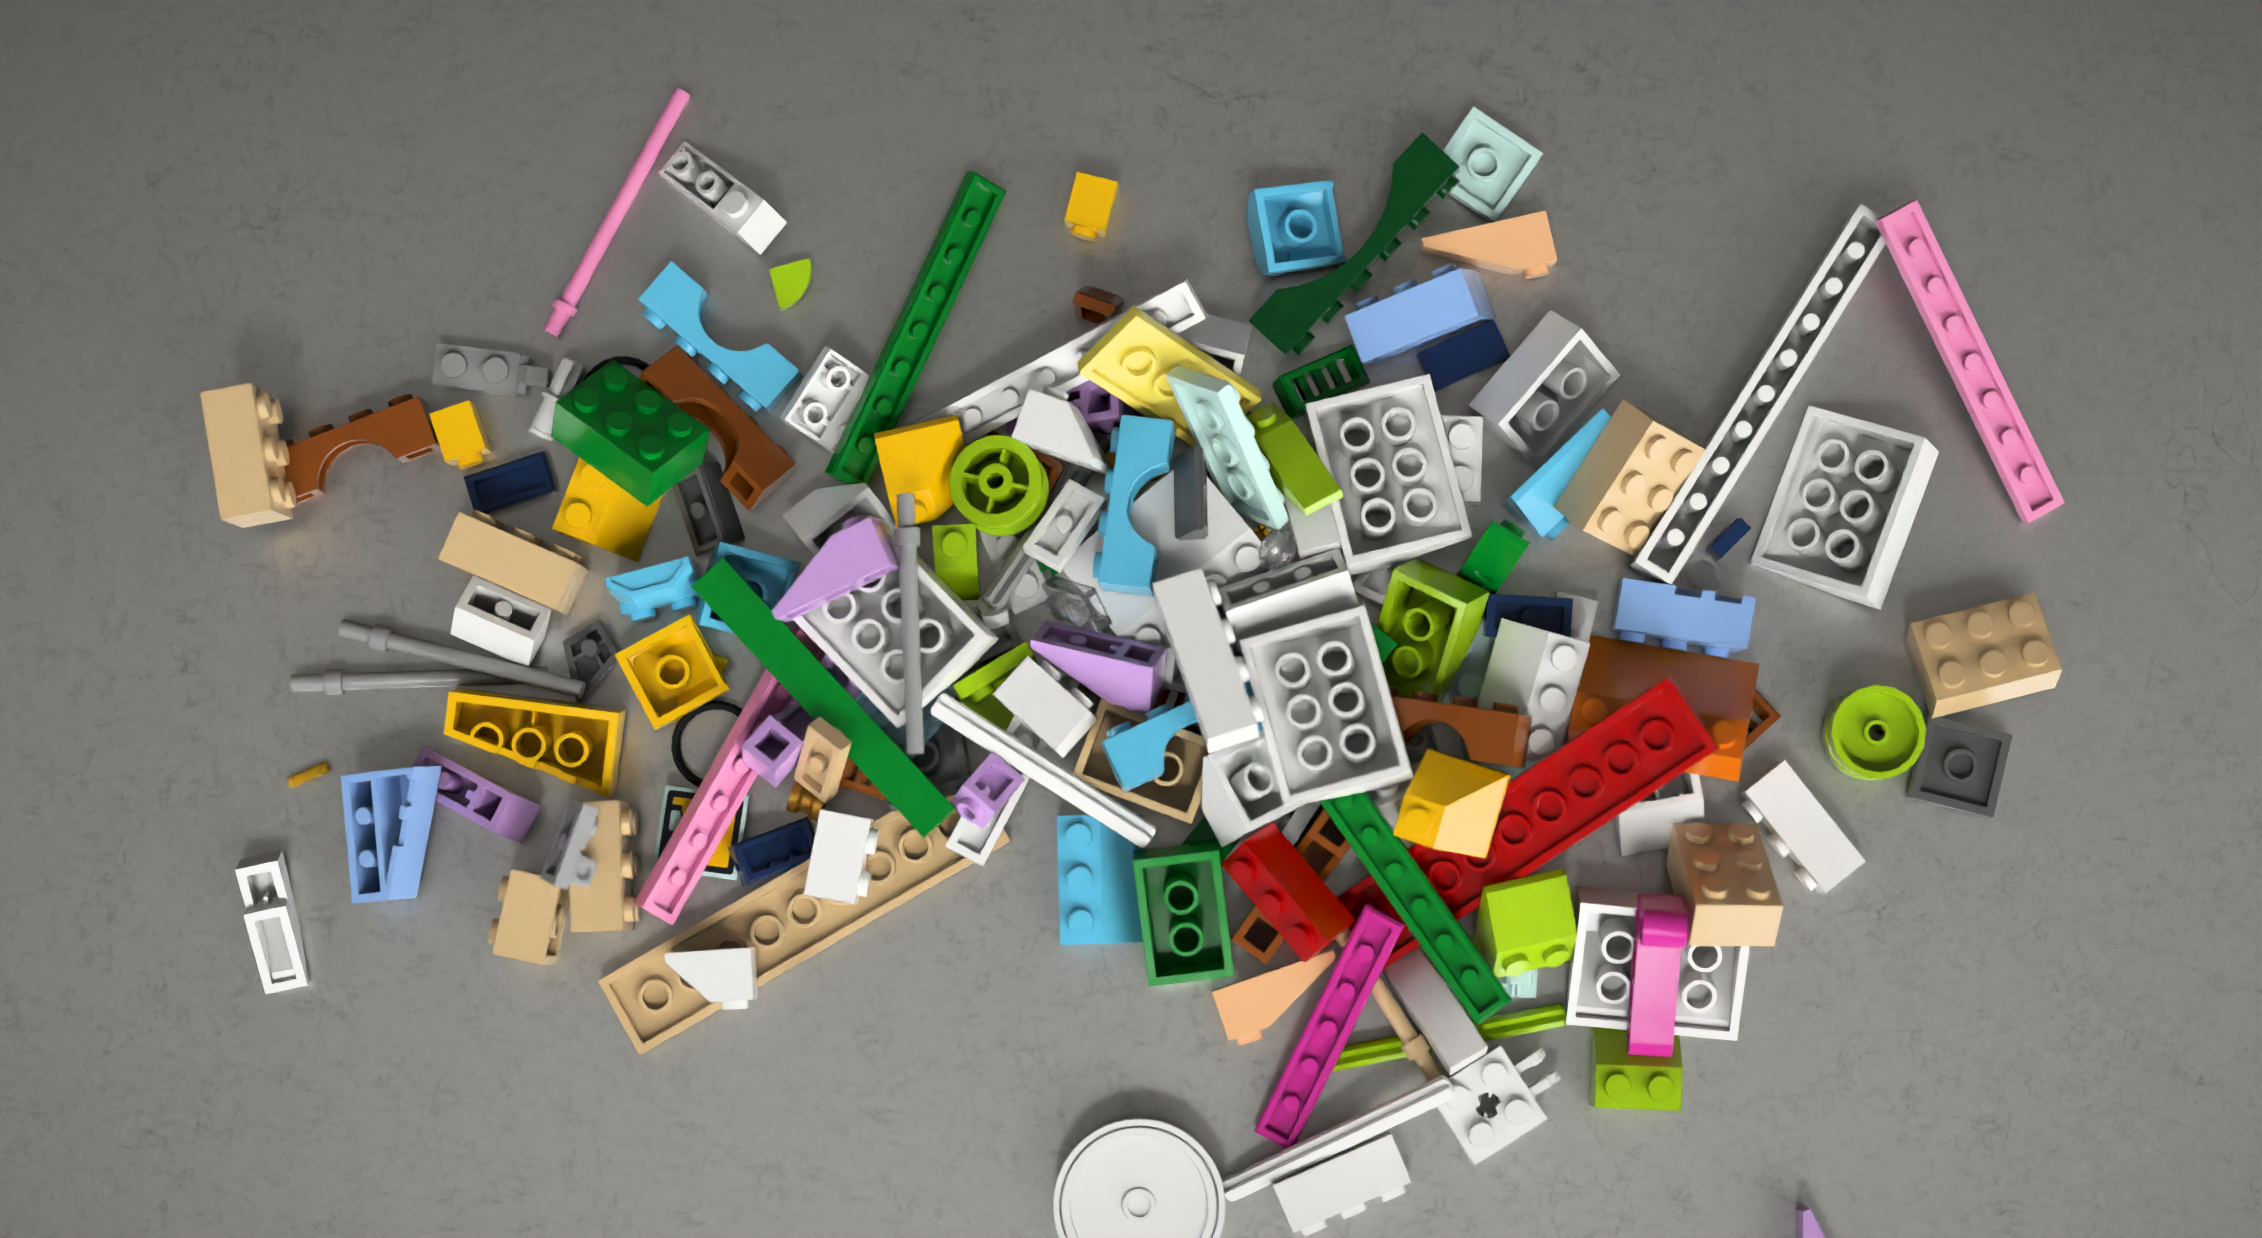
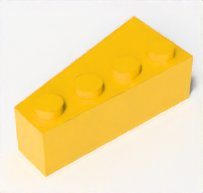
(555, 736)

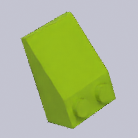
(1434, 624)

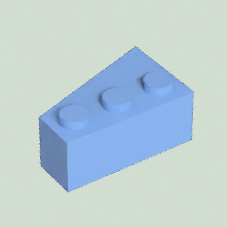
(1418, 313)
(1682, 617)
(388, 830)

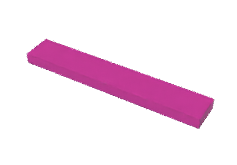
(1329, 1026)

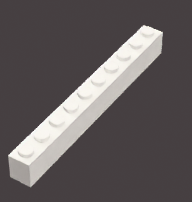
(1762, 396)

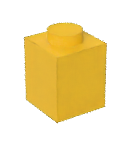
(1090, 206)
(461, 434)

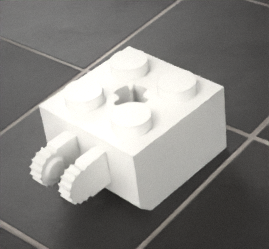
(1514, 1107)

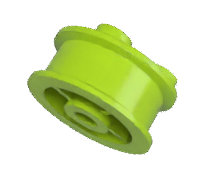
(1013, 504)

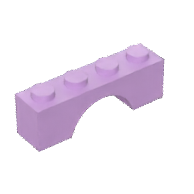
(779, 740)

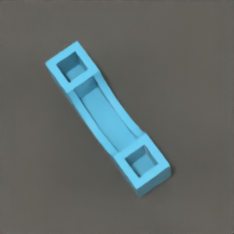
(760, 372)
(1142, 452)
(1138, 751)

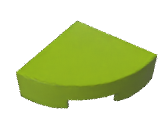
(791, 282)

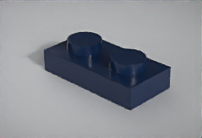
(1536, 611)

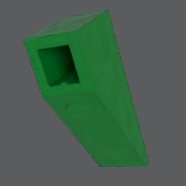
(1494, 555)

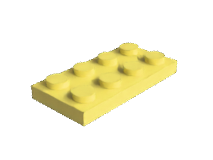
(1134, 364)

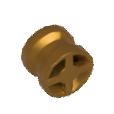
(804, 801)

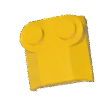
(673, 672)

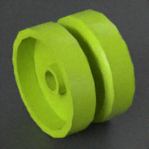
(1895, 720)

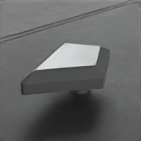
(590, 656)

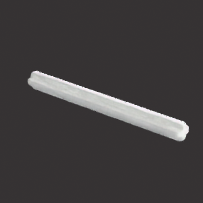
(1043, 770)
(1338, 1138)

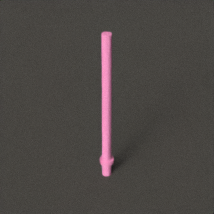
(565, 305)

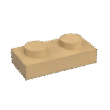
(822, 759)

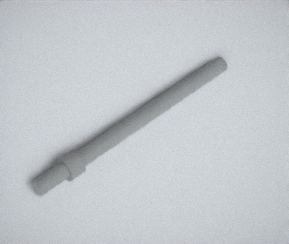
(907, 538)
(385, 638)
(337, 681)

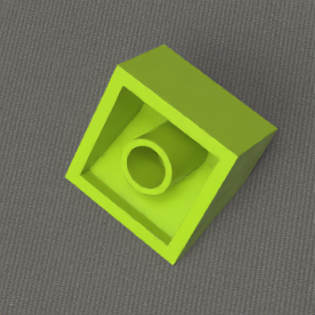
(1526, 924)
(1632, 1080)

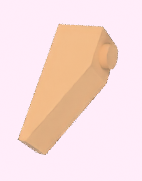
(1503, 246)
(1261, 999)

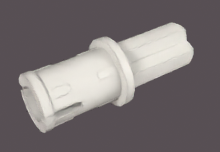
(566, 378)

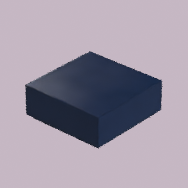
(1727, 538)

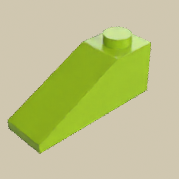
(1292, 460)

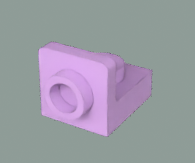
(987, 790)

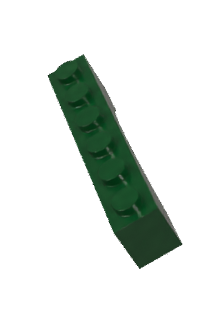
(1416, 180)

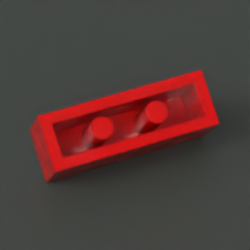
(1288, 892)

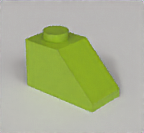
(958, 559)

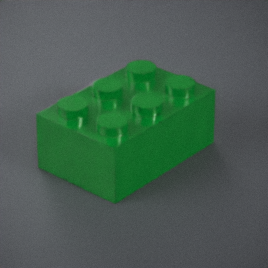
(629, 432)
(1183, 913)

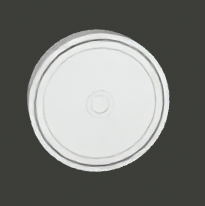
(1139, 1183)

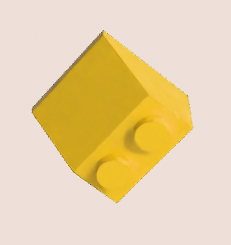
(604, 514)

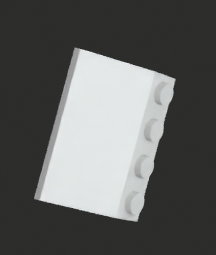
(1393, 473)
(1845, 506)
(1225, 555)
(865, 637)
(1326, 708)
(1601, 963)

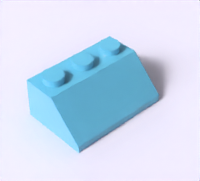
(1535, 499)
(1096, 883)

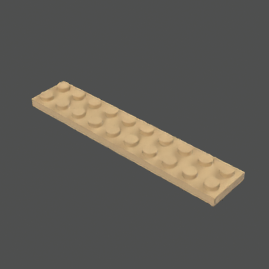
(781, 926)

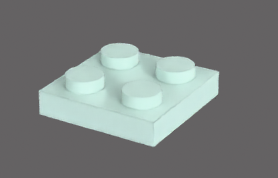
(1490, 163)

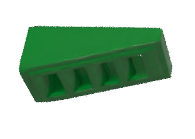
(1288, 396)

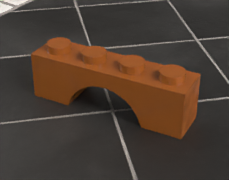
(401, 429)
(752, 459)
(1490, 735)
(1322, 849)

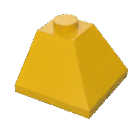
(920, 463)
(1452, 804)

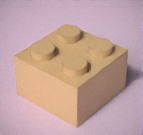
(529, 918)

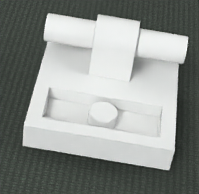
(826, 399)

